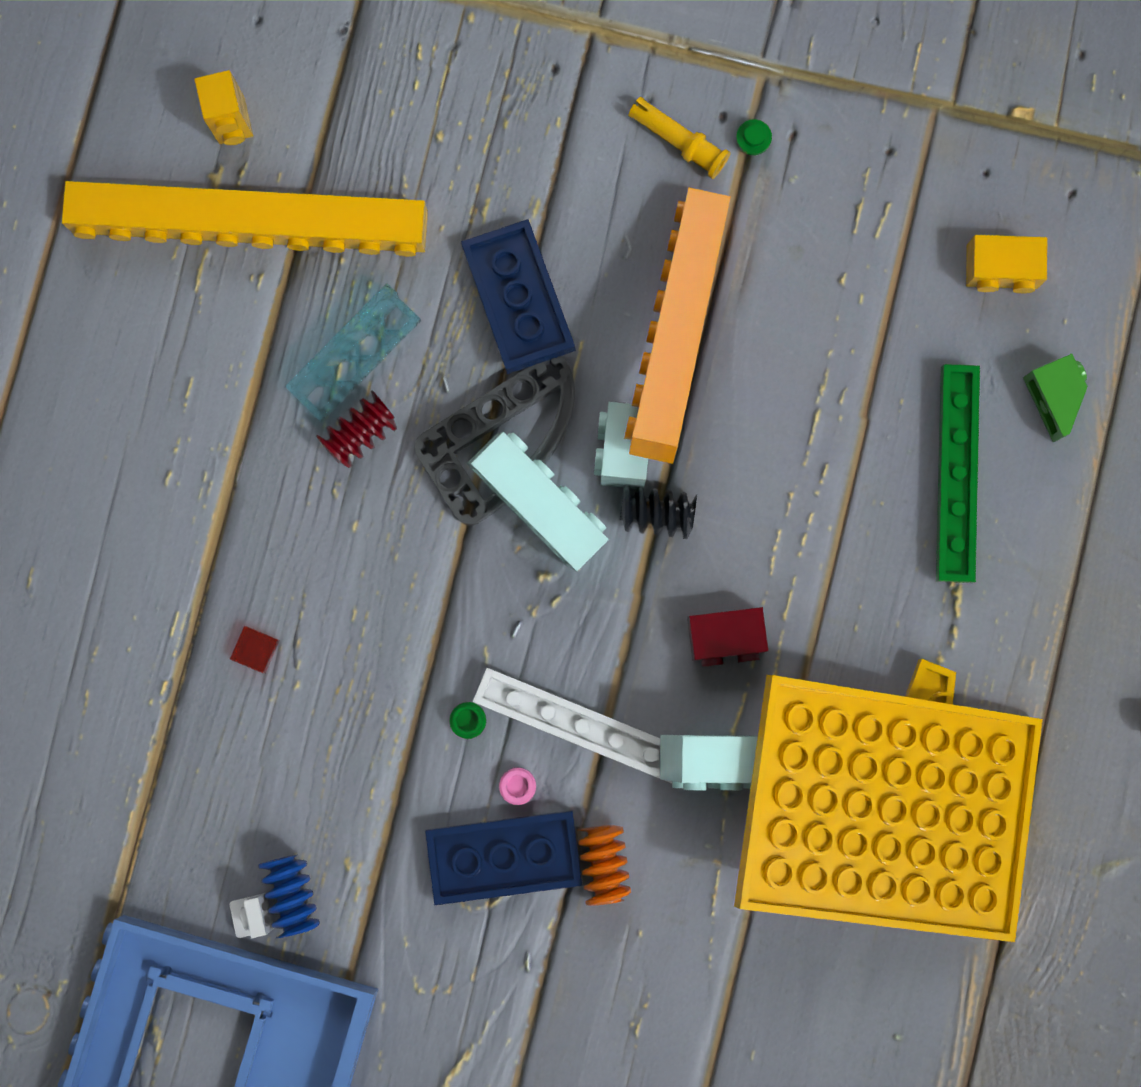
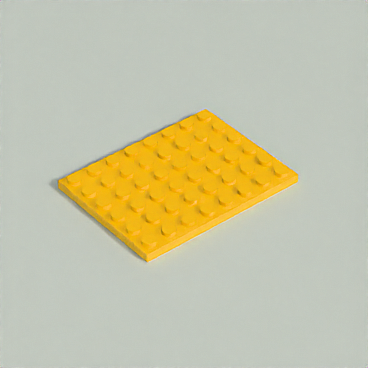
(888, 811)

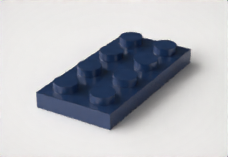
(518, 296)
(503, 857)

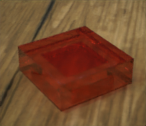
(254, 649)

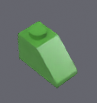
(1058, 394)

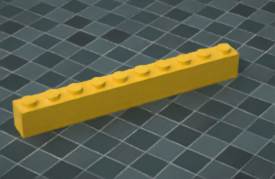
(245, 218)

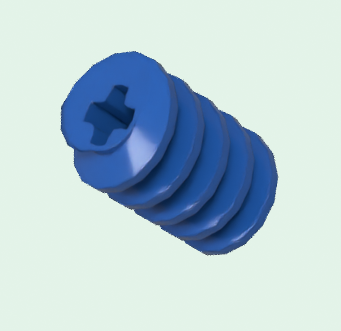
(289, 895)

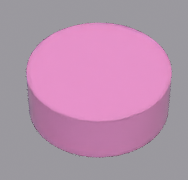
(517, 786)

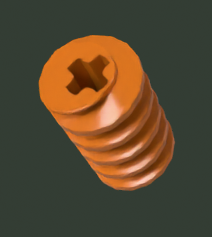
(604, 864)

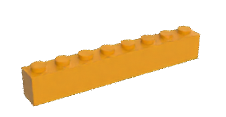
(679, 326)

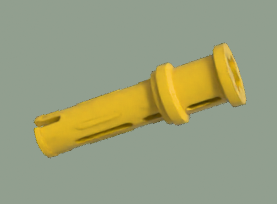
(692, 145)

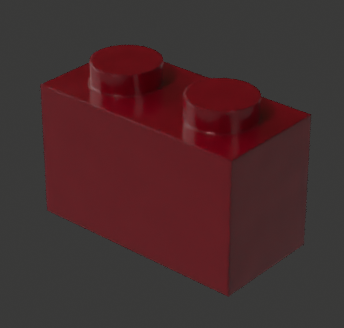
(727, 635)

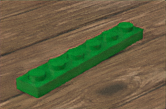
(958, 473)

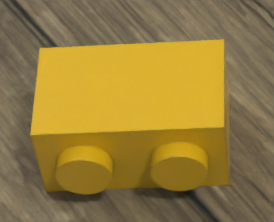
(224, 107)
(1006, 263)

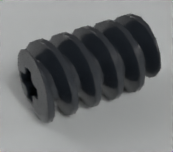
(657, 512)

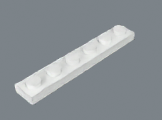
(570, 722)

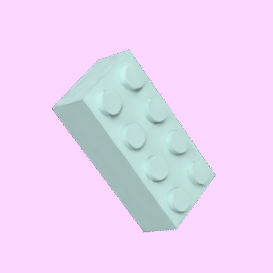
(537, 501)

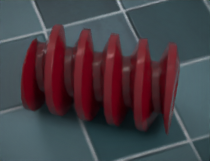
(358, 430)

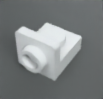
(251, 916)

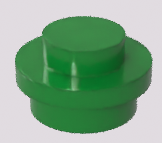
(754, 137)
(467, 720)

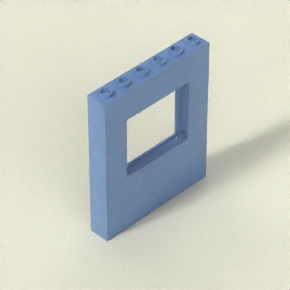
(303, 1039)

